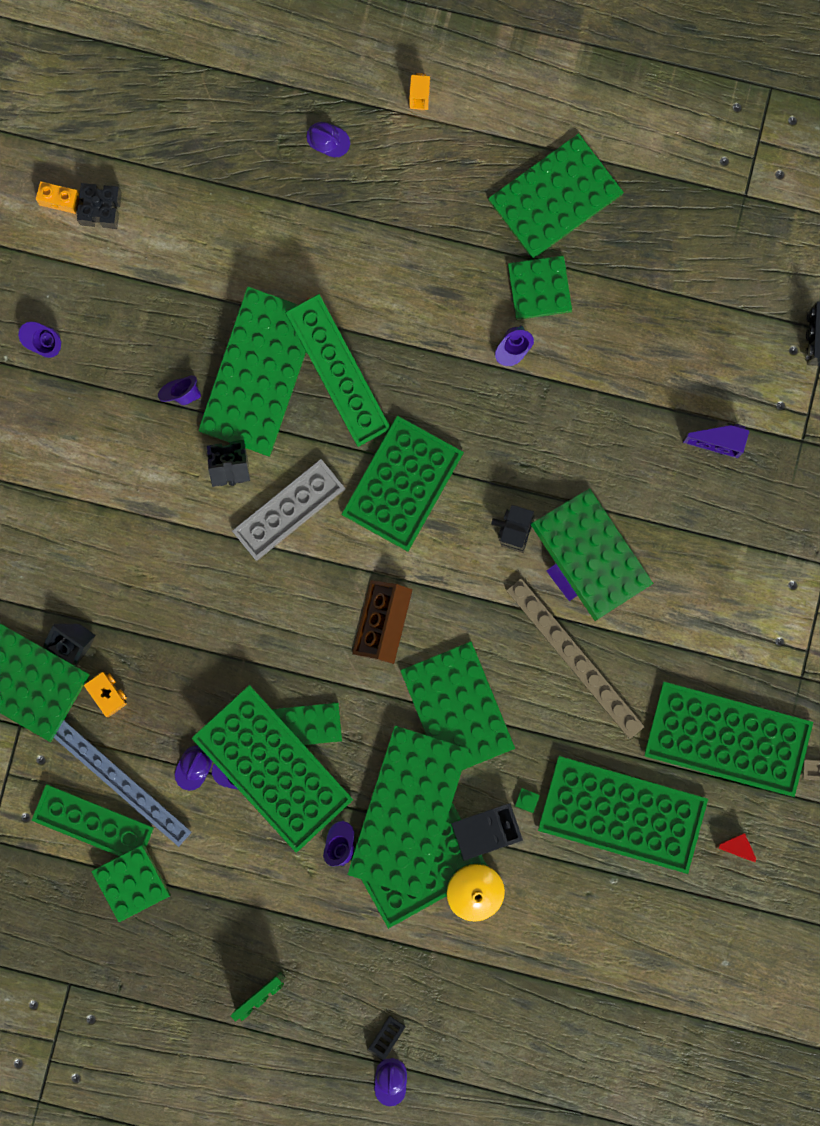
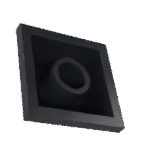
(69, 642)

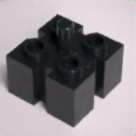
(99, 206)
(228, 463)
(515, 528)

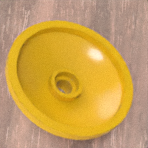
(468, 883)

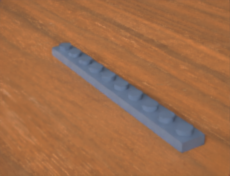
(122, 784)

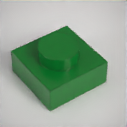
(527, 800)

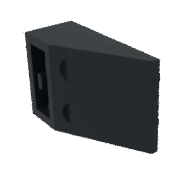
(812, 353)
(487, 832)

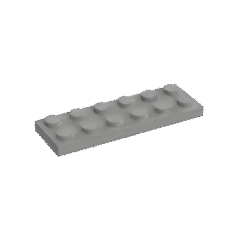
(288, 510)

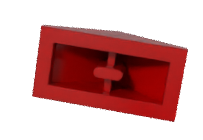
(738, 846)

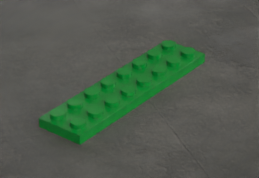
(337, 370)

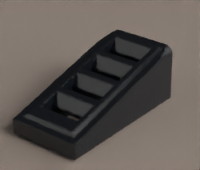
(396, 1024)

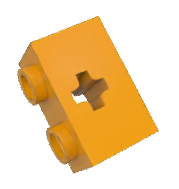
(419, 91)
(57, 197)
(96, 690)

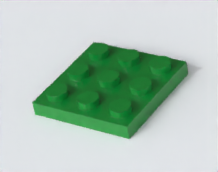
(539, 287)
(131, 883)
(258, 997)

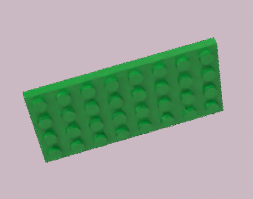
(255, 375)
(728, 739)
(272, 768)
(408, 812)
(623, 814)

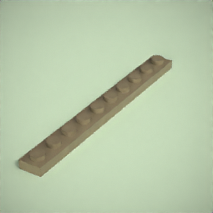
(575, 659)

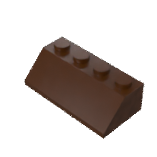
(382, 621)

